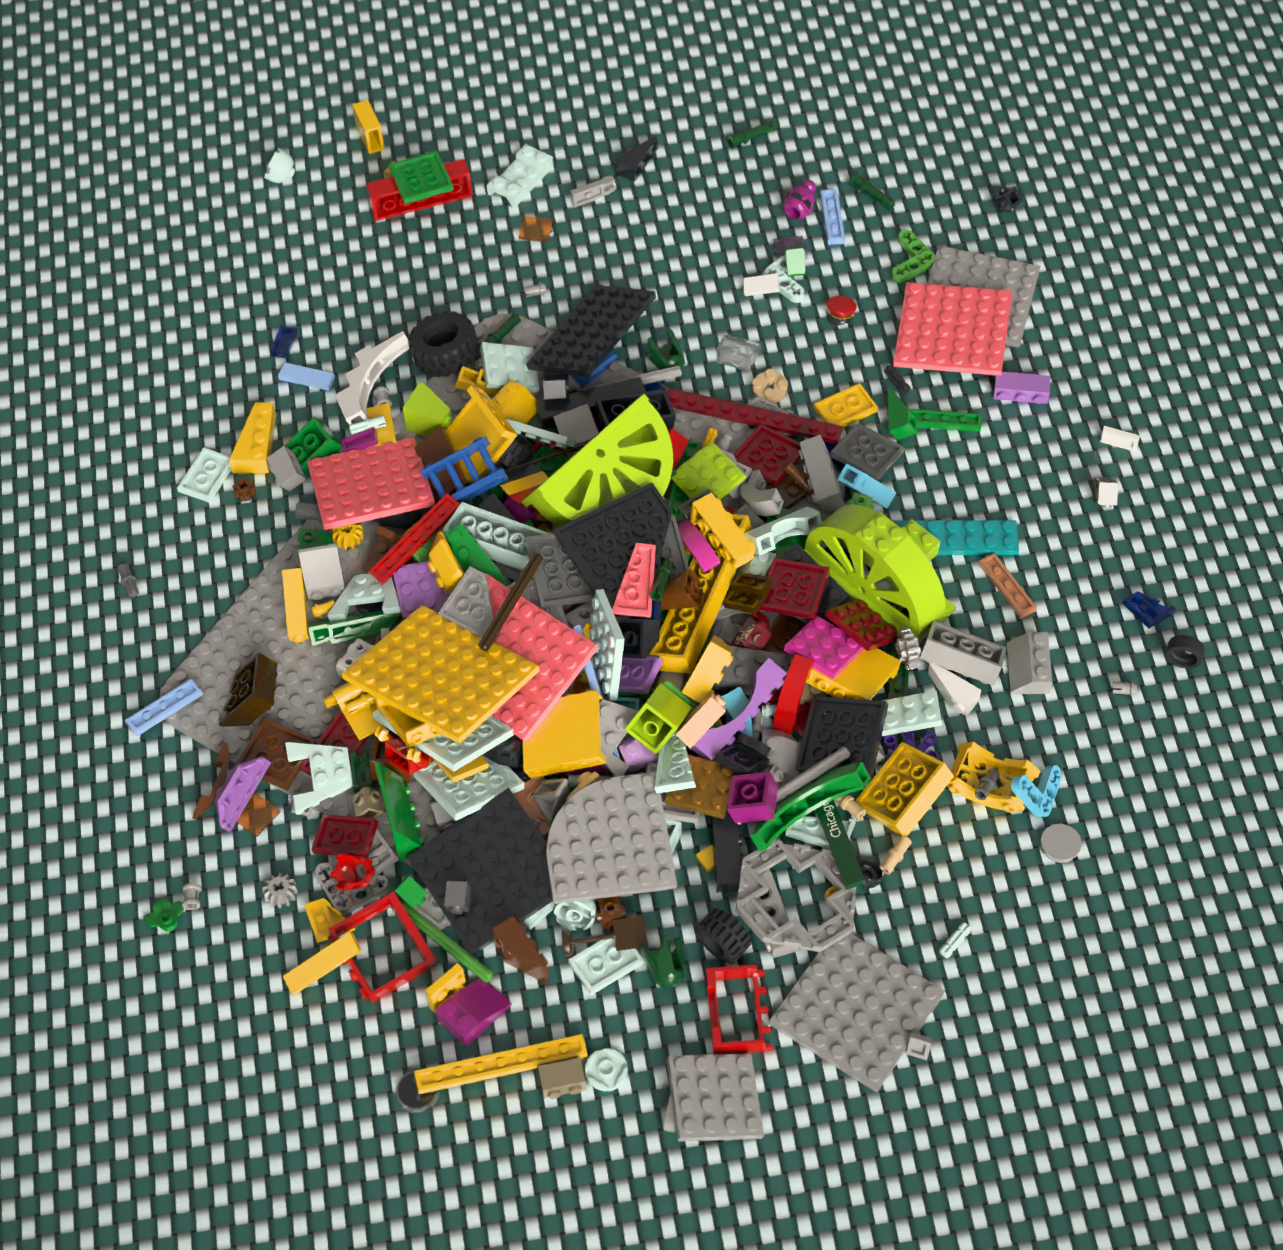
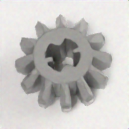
(280, 890)

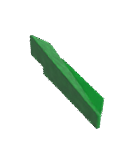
(350, 628)

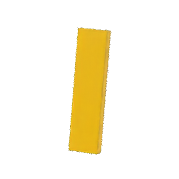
(322, 963)

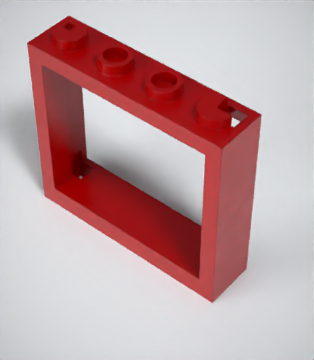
(390, 900)

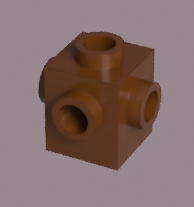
(609, 910)

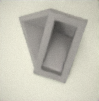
(551, 797)

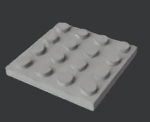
(714, 1097)

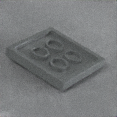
(867, 451)

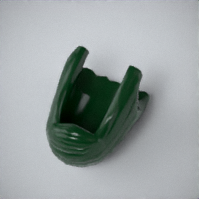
(667, 356)
(663, 965)

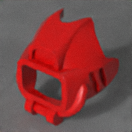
(346, 872)

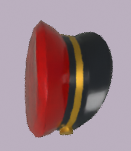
(840, 309)

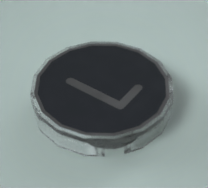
(409, 1097)

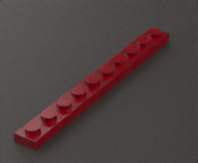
(754, 415)

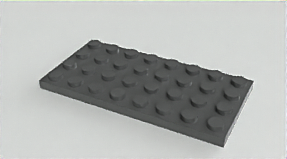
(561, 583)

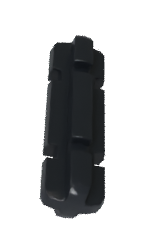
(897, 379)

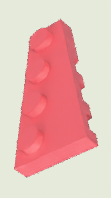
(637, 583)

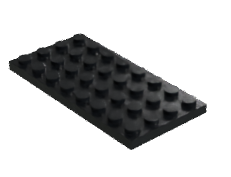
(591, 330)

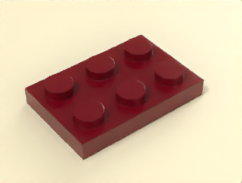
(344, 835)

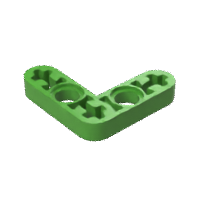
(917, 257)

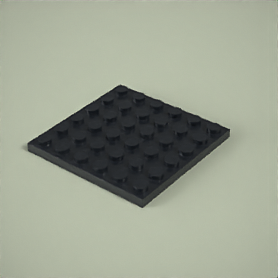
(500, 860)

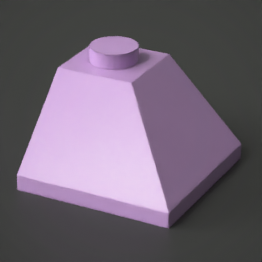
(636, 754)

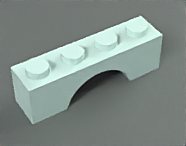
(796, 523)

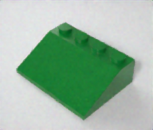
(399, 812)

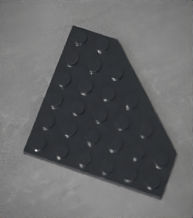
(605, 538)

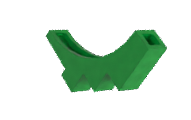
(826, 788)

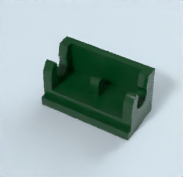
(361, 772)

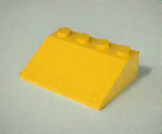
(904, 789)

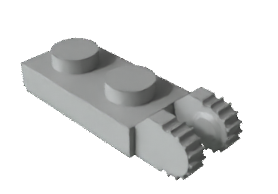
(592, 191)

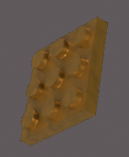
(711, 789)

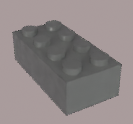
(745, 665)

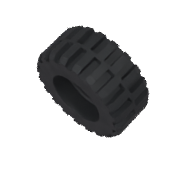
(438, 329)

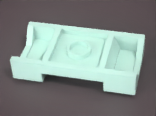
(521, 175)

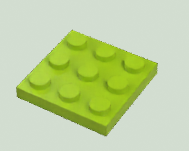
(710, 470)

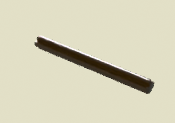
(510, 602)

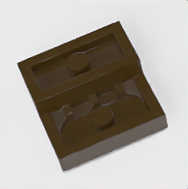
(748, 592)

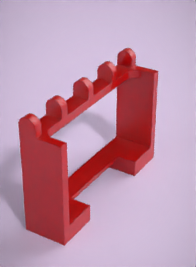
(736, 1047)

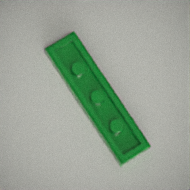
(947, 420)

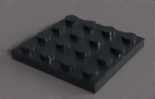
(839, 724)

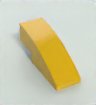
(471, 377)

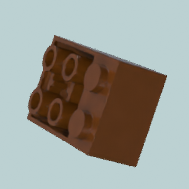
(519, 949)

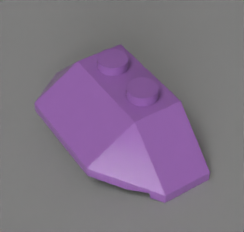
(238, 789)

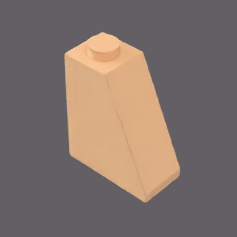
(701, 719)

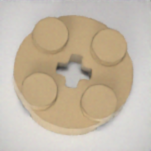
(771, 378)

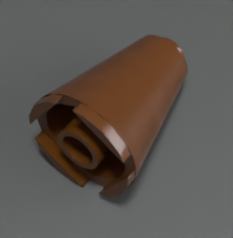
(682, 592)

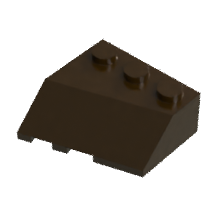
(251, 692)

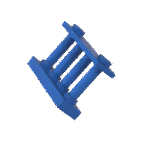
(479, 484)

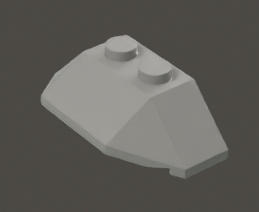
(783, 752)

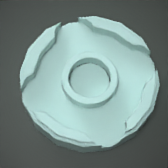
(606, 1069)

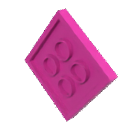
(826, 645)

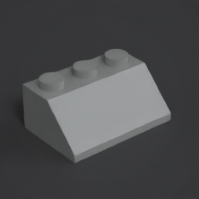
(1029, 664)

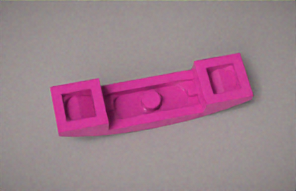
(697, 546)

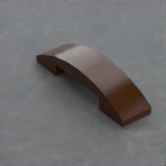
(206, 802)

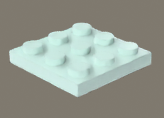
(508, 362)

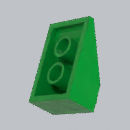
(313, 442)

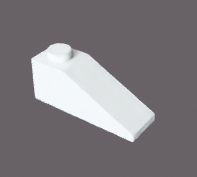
(956, 691)

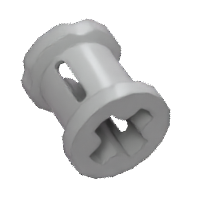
(381, 395)
(191, 896)

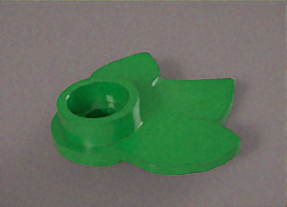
(317, 539)
(164, 915)

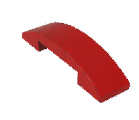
(791, 693)

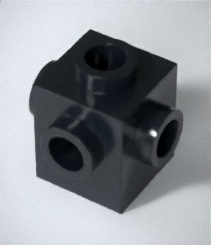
(1007, 198)

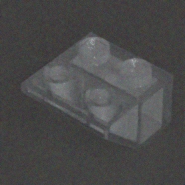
(737, 352)

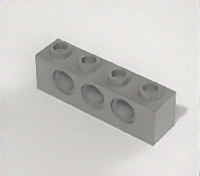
(774, 905)

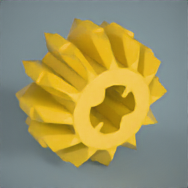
(348, 535)

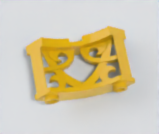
(999, 797)

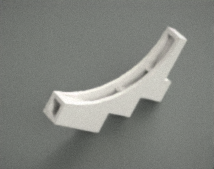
(362, 378)

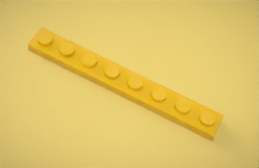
(499, 1064)

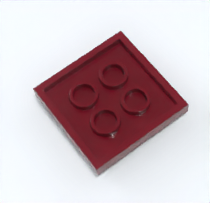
(768, 452)
(795, 588)
(863, 624)

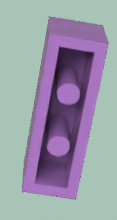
(1022, 387)

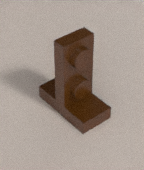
(385, 542)

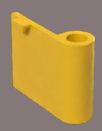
(361, 721)

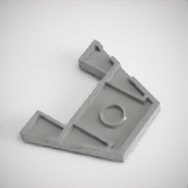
(613, 721)

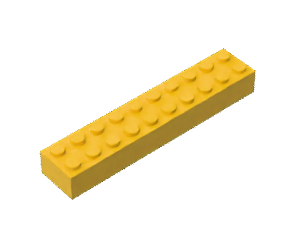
(687, 628)

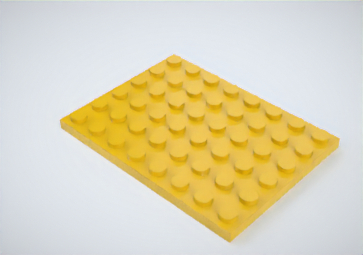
(440, 674)

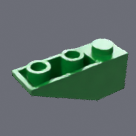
(901, 420)

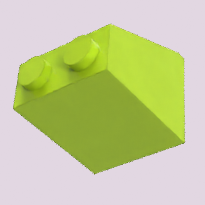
(425, 411)
(658, 718)

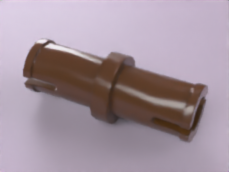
(798, 477)

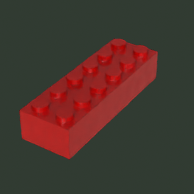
(387, 202)

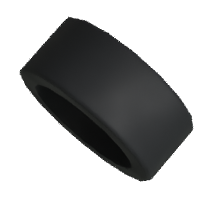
(1185, 643)

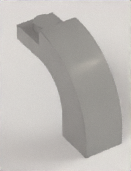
(761, 501)

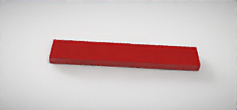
(414, 539)

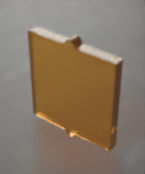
(536, 229)
(257, 815)

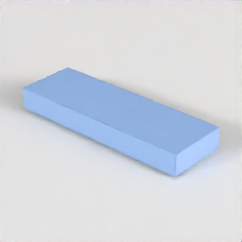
(306, 376)

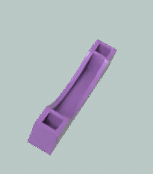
(763, 682)

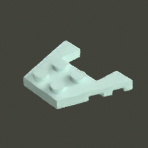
(364, 590)
(329, 772)

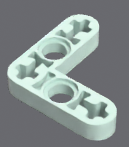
(793, 286)

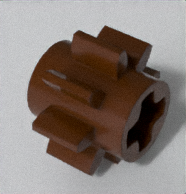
(244, 490)

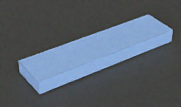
(832, 216)
(163, 707)

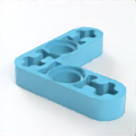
(1042, 799)

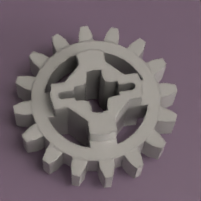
(907, 648)

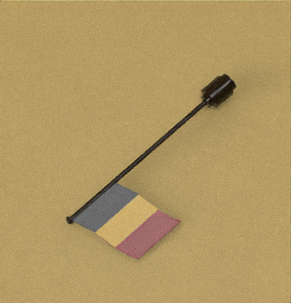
(527, 477)

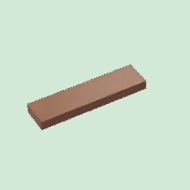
(1007, 585)

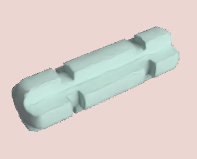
(955, 940)

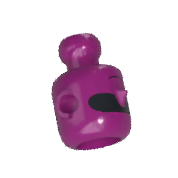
(800, 200)

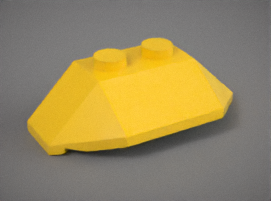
(444, 565)

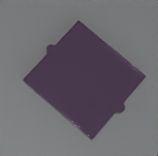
(781, 243)

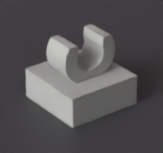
(919, 1046)

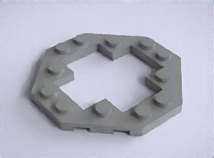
(793, 933)

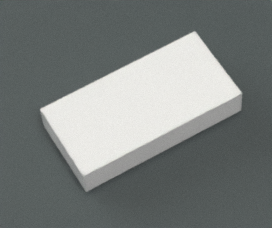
(761, 284)
(1120, 438)

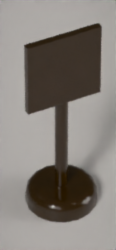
(628, 935)

